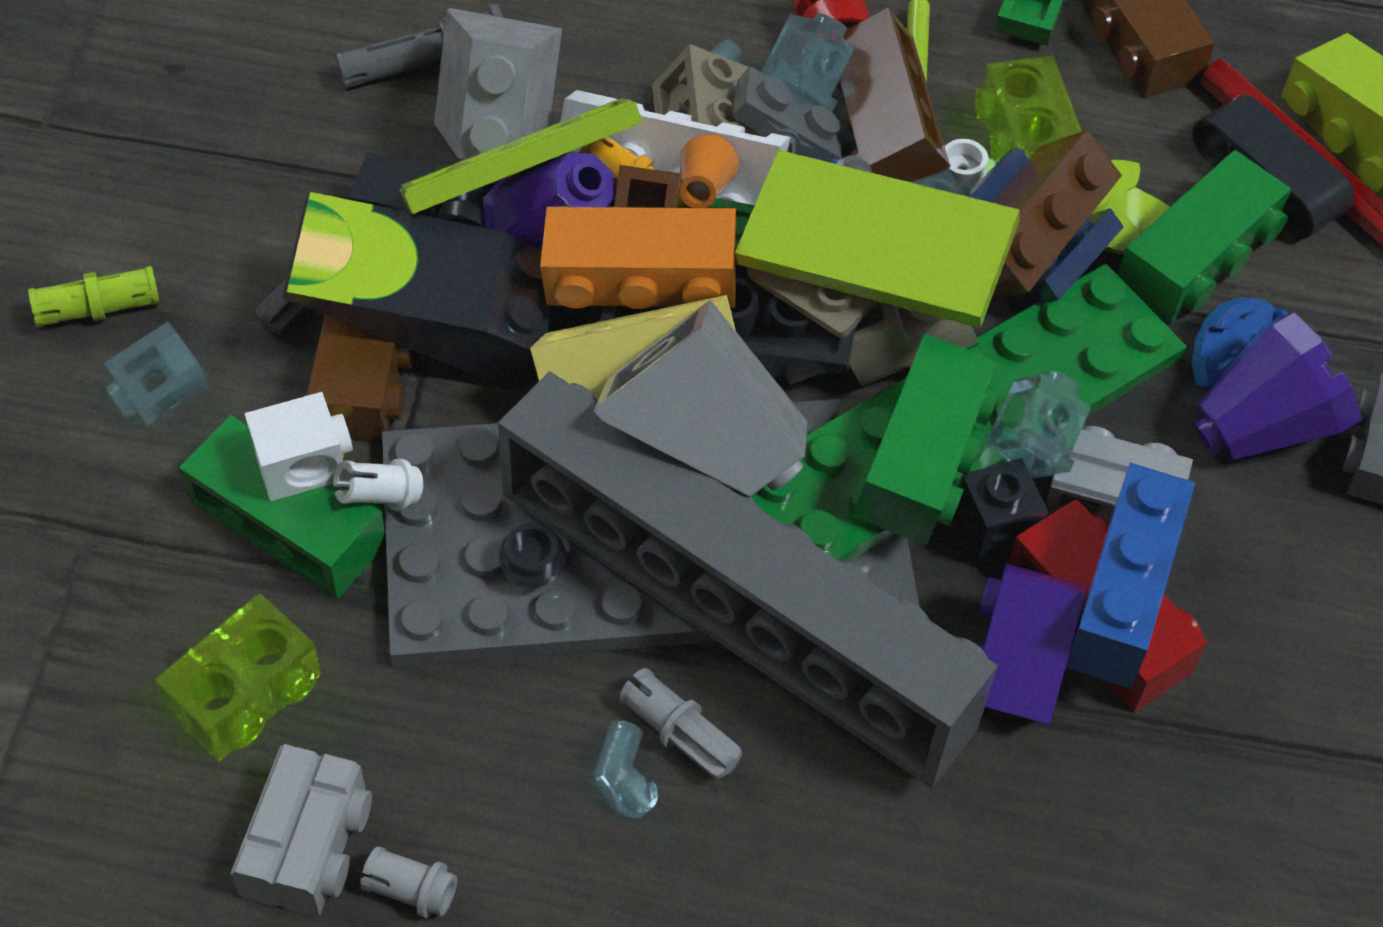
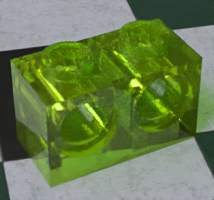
(1024, 105)
(228, 667)

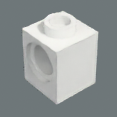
(297, 444)

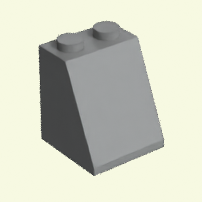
(494, 80)
(708, 405)

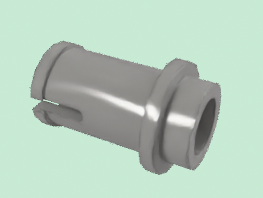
(410, 882)

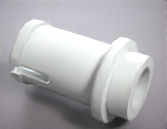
(389, 484)

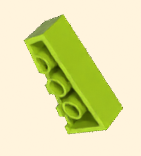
(1341, 99)

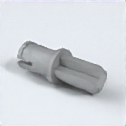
(681, 724)

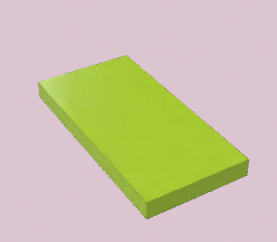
(878, 238)

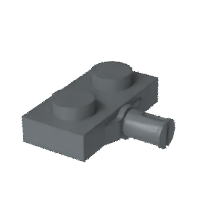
(773, 108)

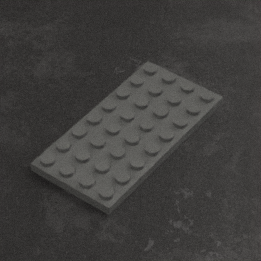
(458, 605)

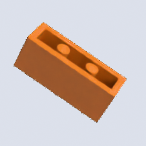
(638, 256)

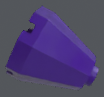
(569, 180)
(1276, 394)

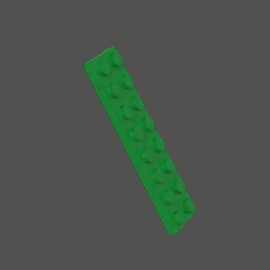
(1091, 334)

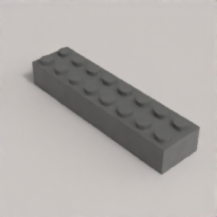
(747, 580)

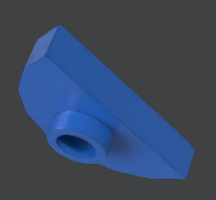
(1226, 335)

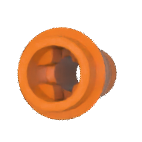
(706, 169)

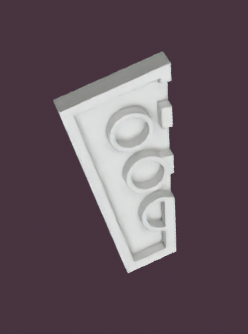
(665, 135)

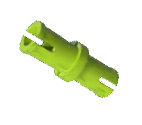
(93, 296)

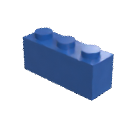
(1130, 576)

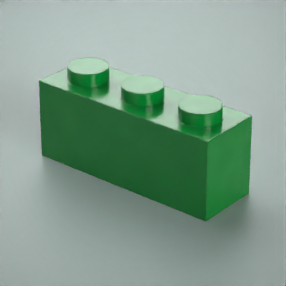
(1205, 237)
(929, 441)
(304, 531)

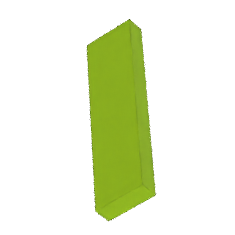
(520, 154)

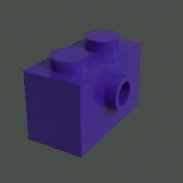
(1029, 639)

